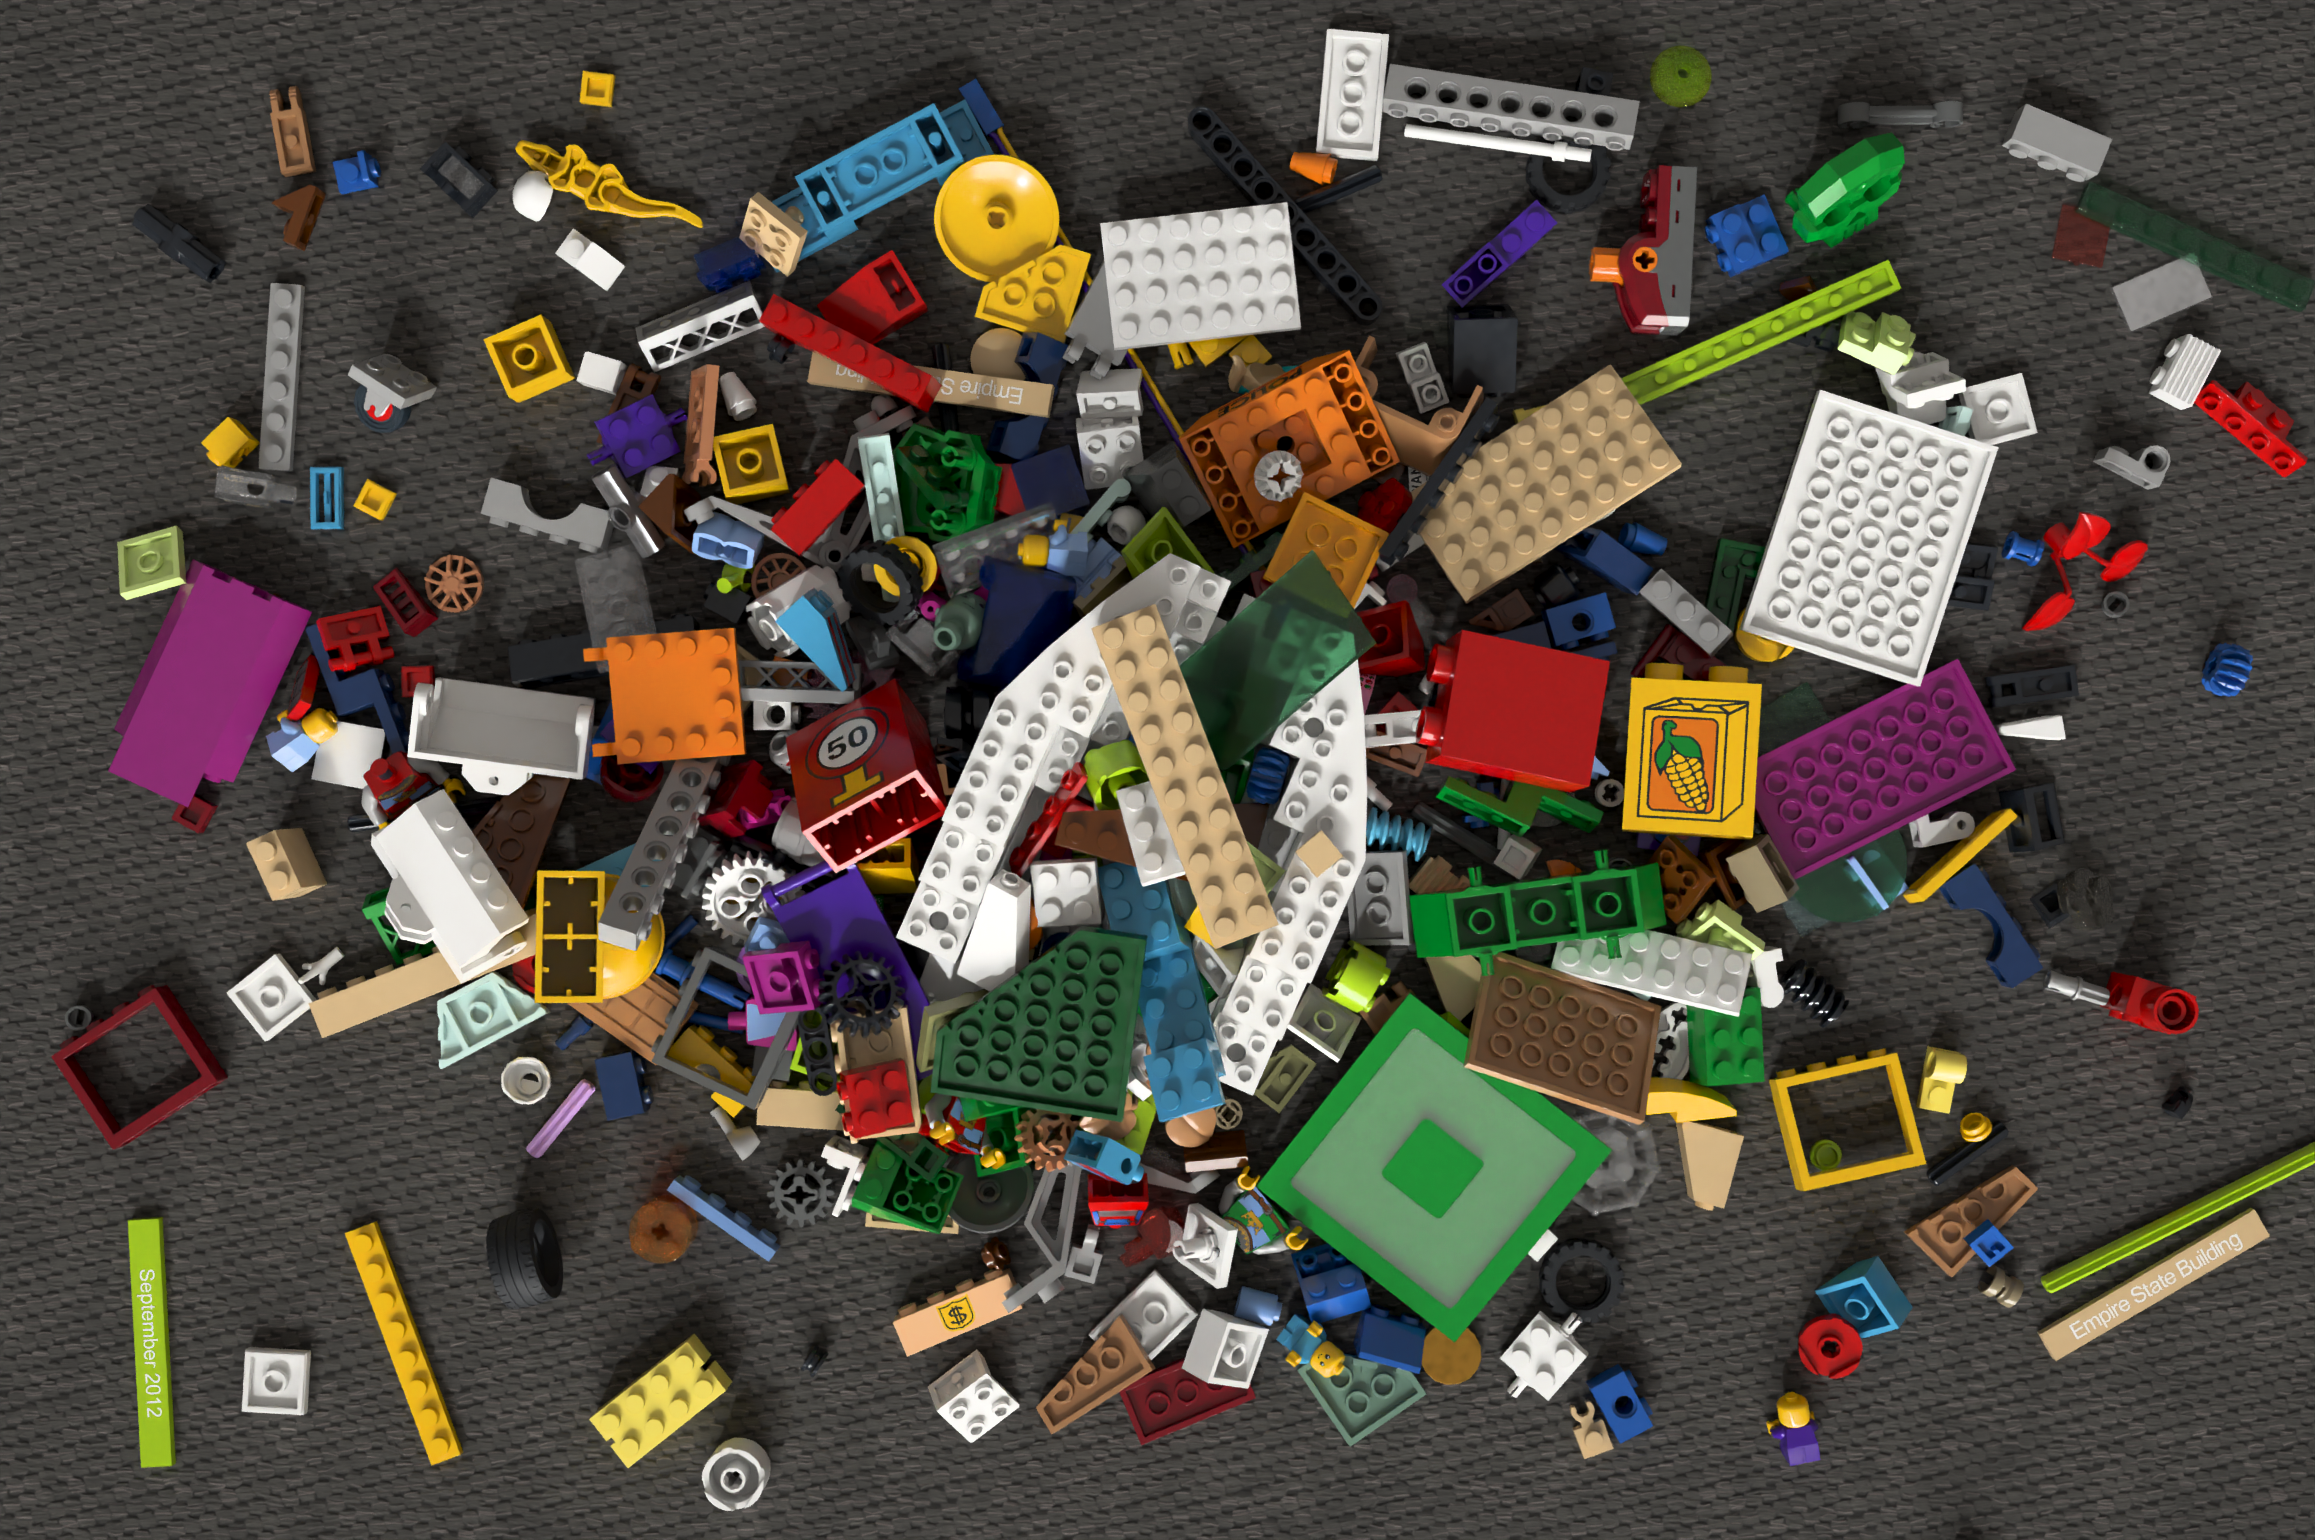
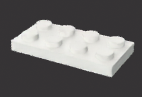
(1352, 94)

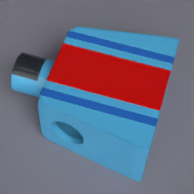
(1113, 1161)

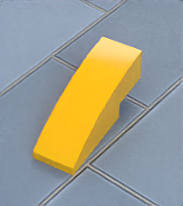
(1686, 1100)

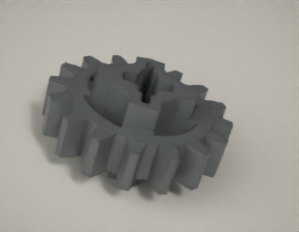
(801, 1178)

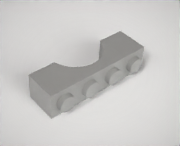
(512, 504)

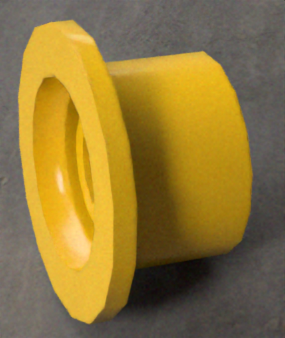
(920, 554)

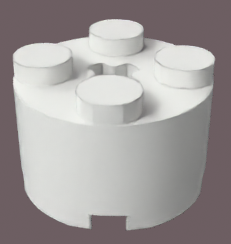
(723, 1487)

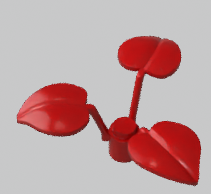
(2067, 544)

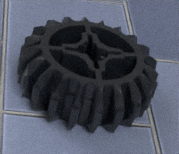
(866, 1006)

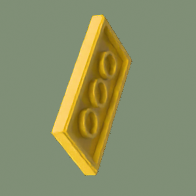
(1959, 855)

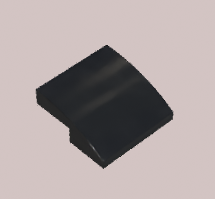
(1976, 589)

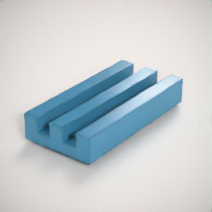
(338, 497)

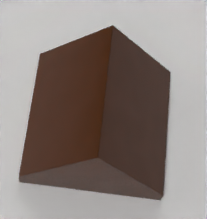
(667, 506)
(1726, 886)

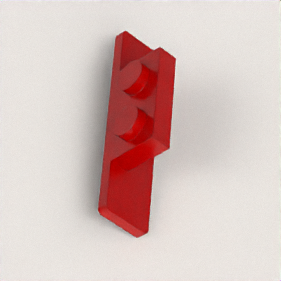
(2254, 423)
(1043, 832)

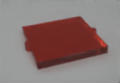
(2080, 239)

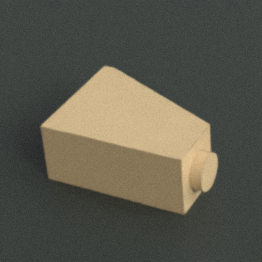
(1455, 982)
(1708, 1161)

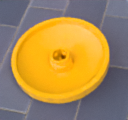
(995, 216)

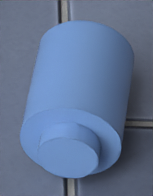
(1257, 1306)

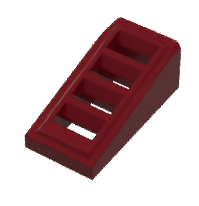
(415, 619)

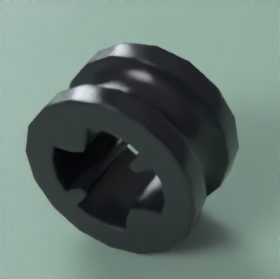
(814, 1361)

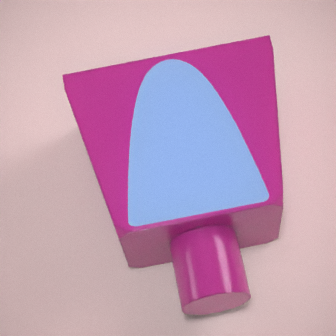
(759, 1027)

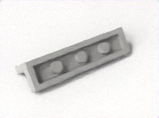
(698, 316)
(795, 693)

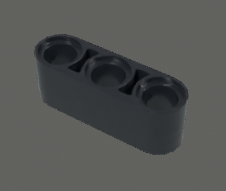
(814, 1063)

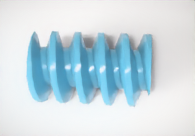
(1396, 834)

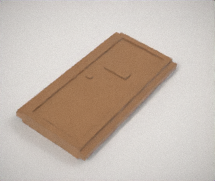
(638, 1015)

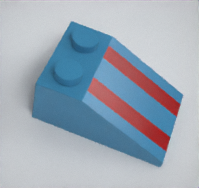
(817, 631)

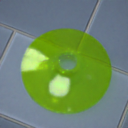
(1670, 86)

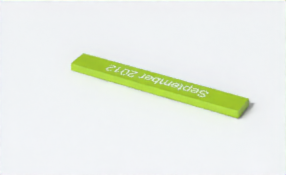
(151, 1342)

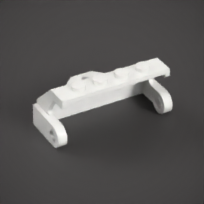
(501, 732)
(448, 888)

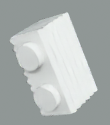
(2183, 371)

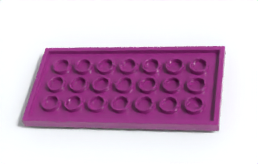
(1877, 769)

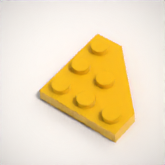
(1037, 294)

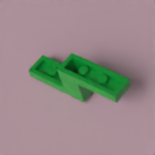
(1519, 805)

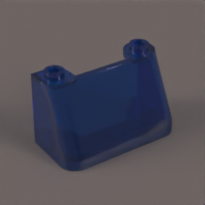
(1021, 619)

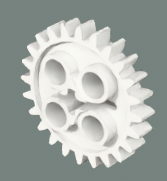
(730, 884)

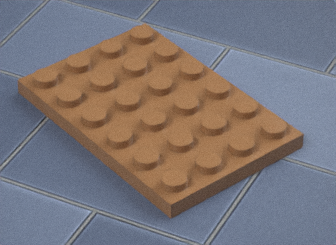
(1564, 1037)

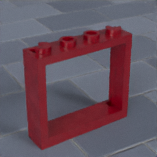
(186, 1033)

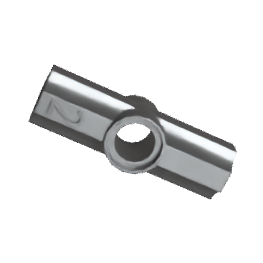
(625, 512)

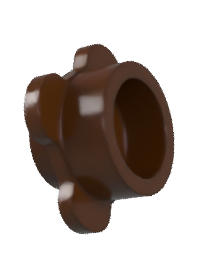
(995, 1254)

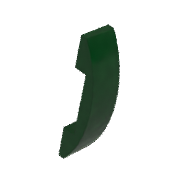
(919, 1151)

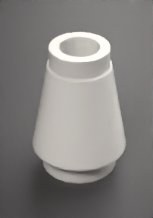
(737, 397)

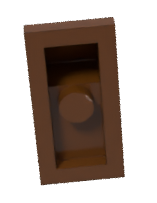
(305, 207)

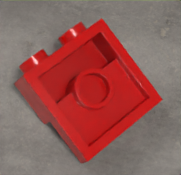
(875, 1098)

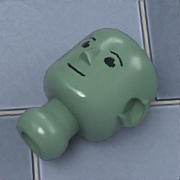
(959, 622)

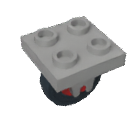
(387, 392)

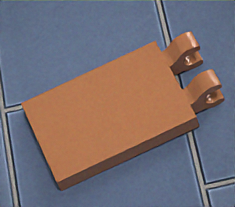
(701, 425)

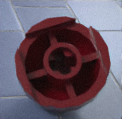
(629, 780)

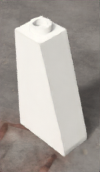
(1000, 933)

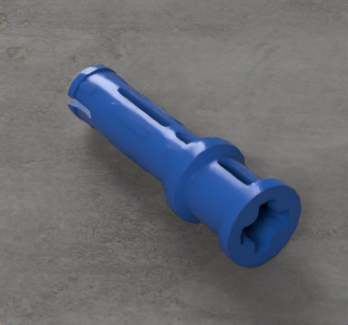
(680, 969)

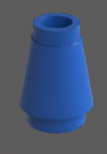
(1641, 539)

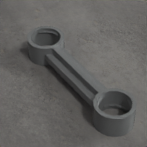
(1863, 114)

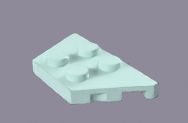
(482, 1015)

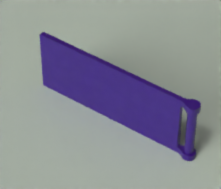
(844, 920)

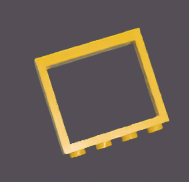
(1848, 1064)

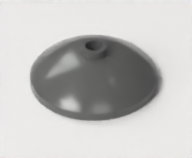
(981, 1215)

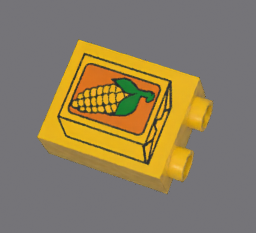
(1692, 753)

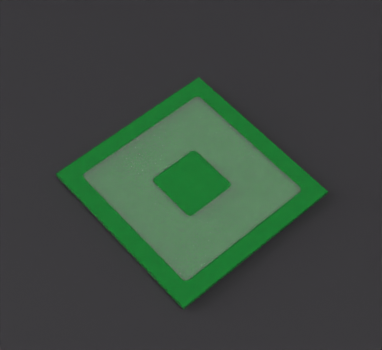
(1432, 1169)

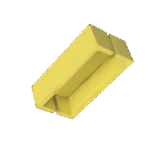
(660, 1400)

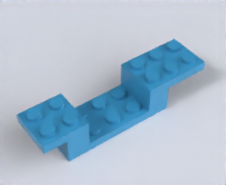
(882, 170)
(1172, 998)

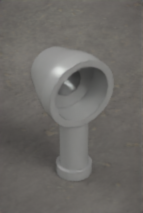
(743, 1139)

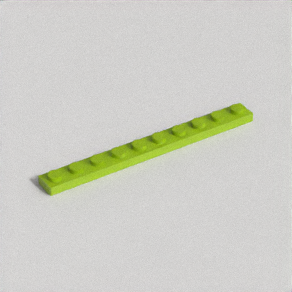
(1762, 333)

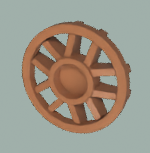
(776, 577)
(453, 583)

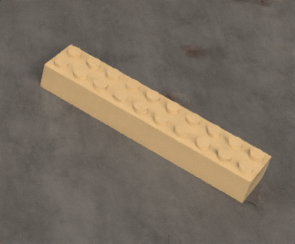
(1184, 776)

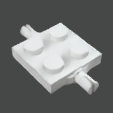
(1544, 1355)

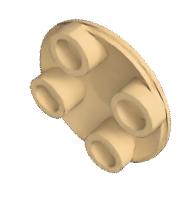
(995, 354)

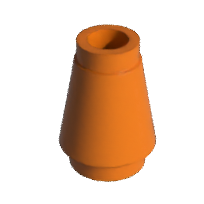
(1314, 166)

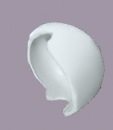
(532, 194)
(524, 1090)

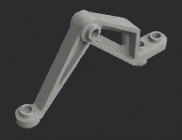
(832, 538)
(1046, 1280)

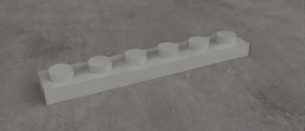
(281, 377)

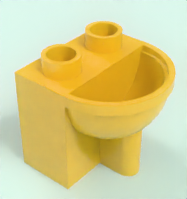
(569, 956)

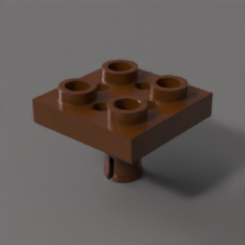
(1691, 877)

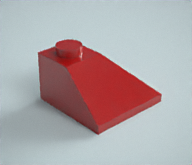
(1398, 641)

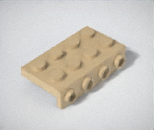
(874, 1049)

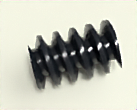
(1814, 993)

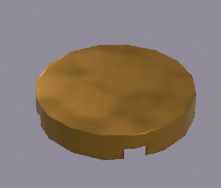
(1450, 1361)

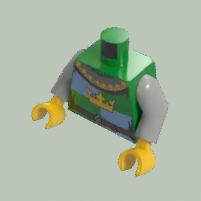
(1256, 1218)

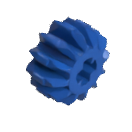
(2227, 669)
(1268, 775)

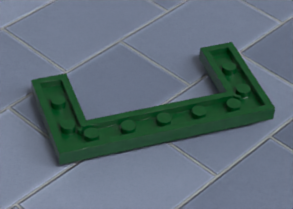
(1730, 566)

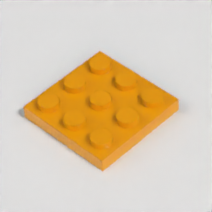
(1339, 539)

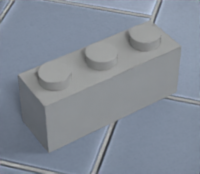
(2056, 143)
(1686, 613)

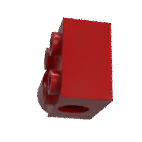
(2151, 1004)

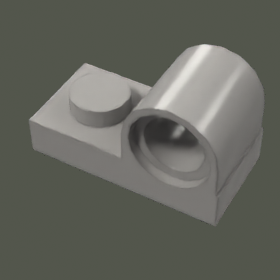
(2134, 467)

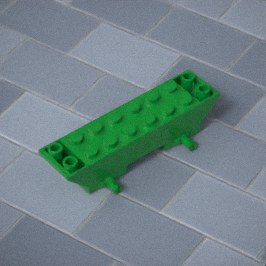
(1538, 911)

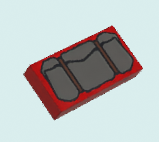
(304, 688)

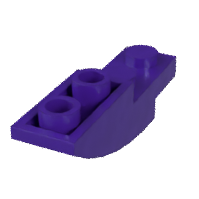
(1499, 254)

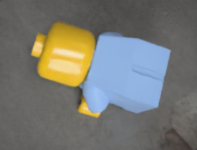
(1061, 552)
(301, 739)

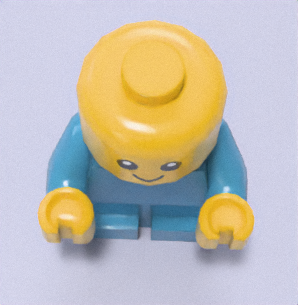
(1309, 1344)

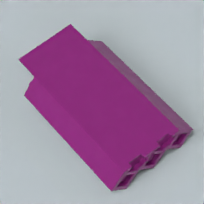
(205, 683)

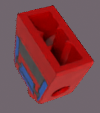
(1117, 1203)

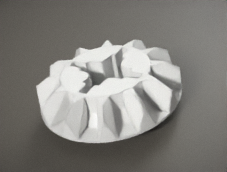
(1270, 466)

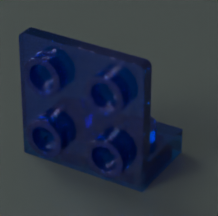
(728, 263)
(1051, 479)

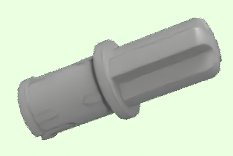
(2076, 988)

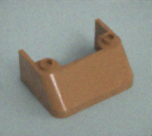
(1416, 443)

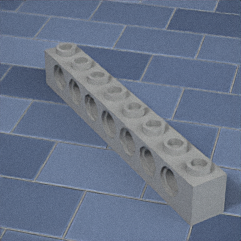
(1524, 98)
(626, 928)

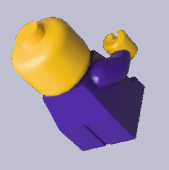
(1795, 1429)

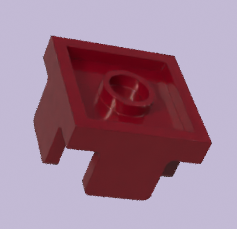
(738, 788)

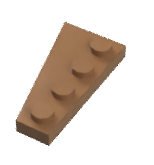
(1944, 1230)

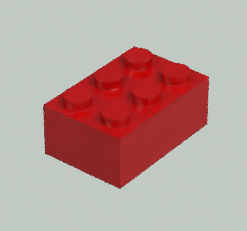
(816, 506)

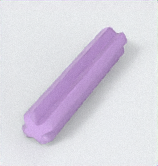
(560, 1118)

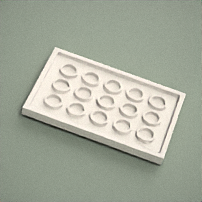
(1200, 276)

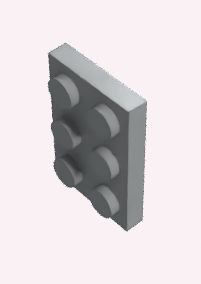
(1380, 901)

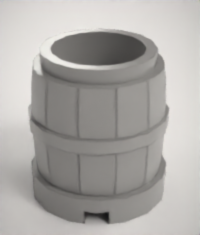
(791, 840)

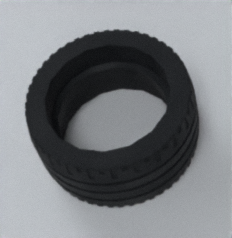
(524, 1258)

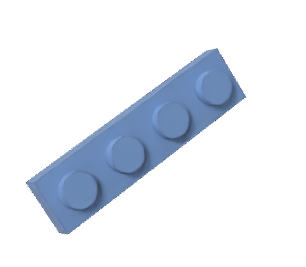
(714, 1209)

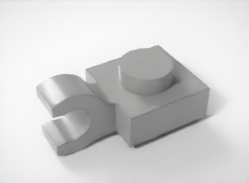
(1084, 1258)

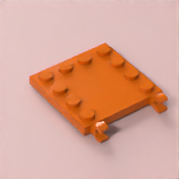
(673, 696)

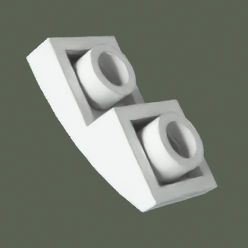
(1422, 377)

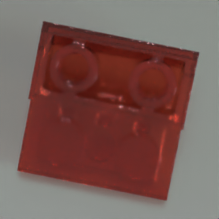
(1158, 1234)

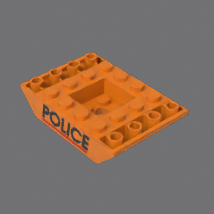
(1331, 431)

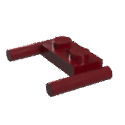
(1680, 650)

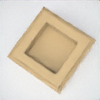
(1318, 853)

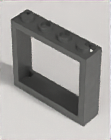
(677, 1015)

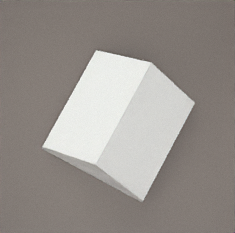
(1323, 1023)

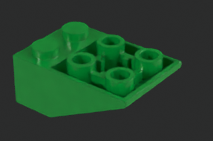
(902, 1195)

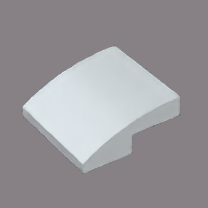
(348, 754)

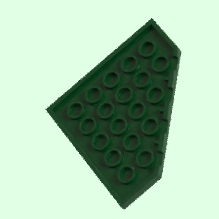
(1052, 1031)

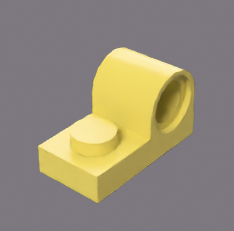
(1938, 1079)

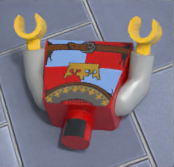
(400, 783)
(947, 1126)

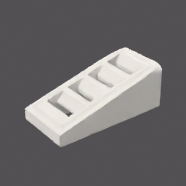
(2044, 727)

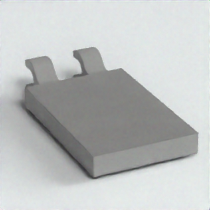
(1093, 328)

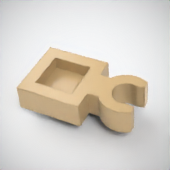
(1591, 1433)

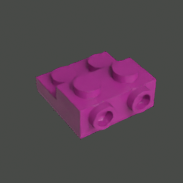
(784, 977)

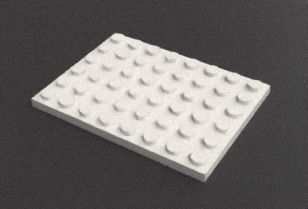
(1868, 538)

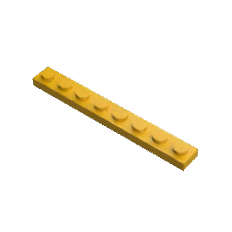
(404, 1343)

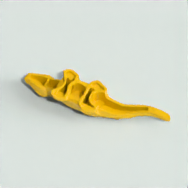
(599, 186)

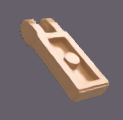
(291, 134)

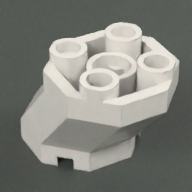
(777, 601)

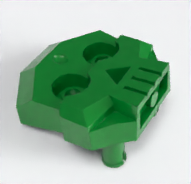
(1848, 190)
(968, 469)

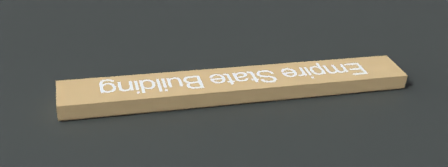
(956, 388)
(2153, 1284)

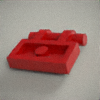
(351, 629)

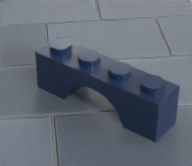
(1041, 363)
(2011, 955)

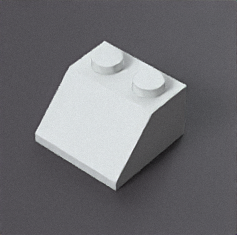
(1224, 1349)

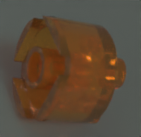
(647, 1236)

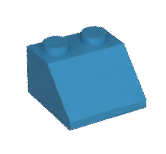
(1866, 1298)

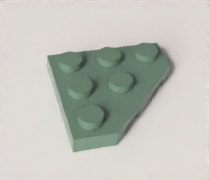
(1362, 1394)

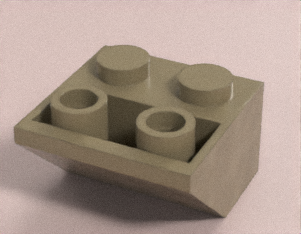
(1762, 873)

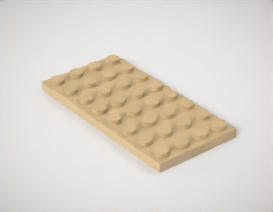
(1545, 483)

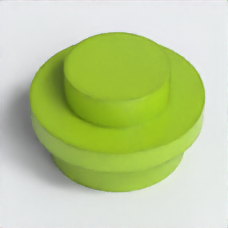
(1825, 1154)

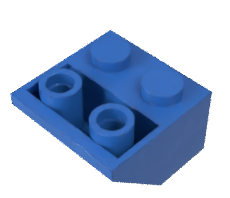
(1330, 1283)

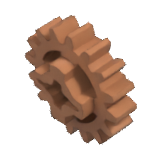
(1036, 1132)

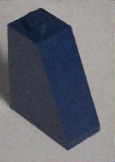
(1607, 559)

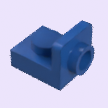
(357, 173)
(1988, 1242)

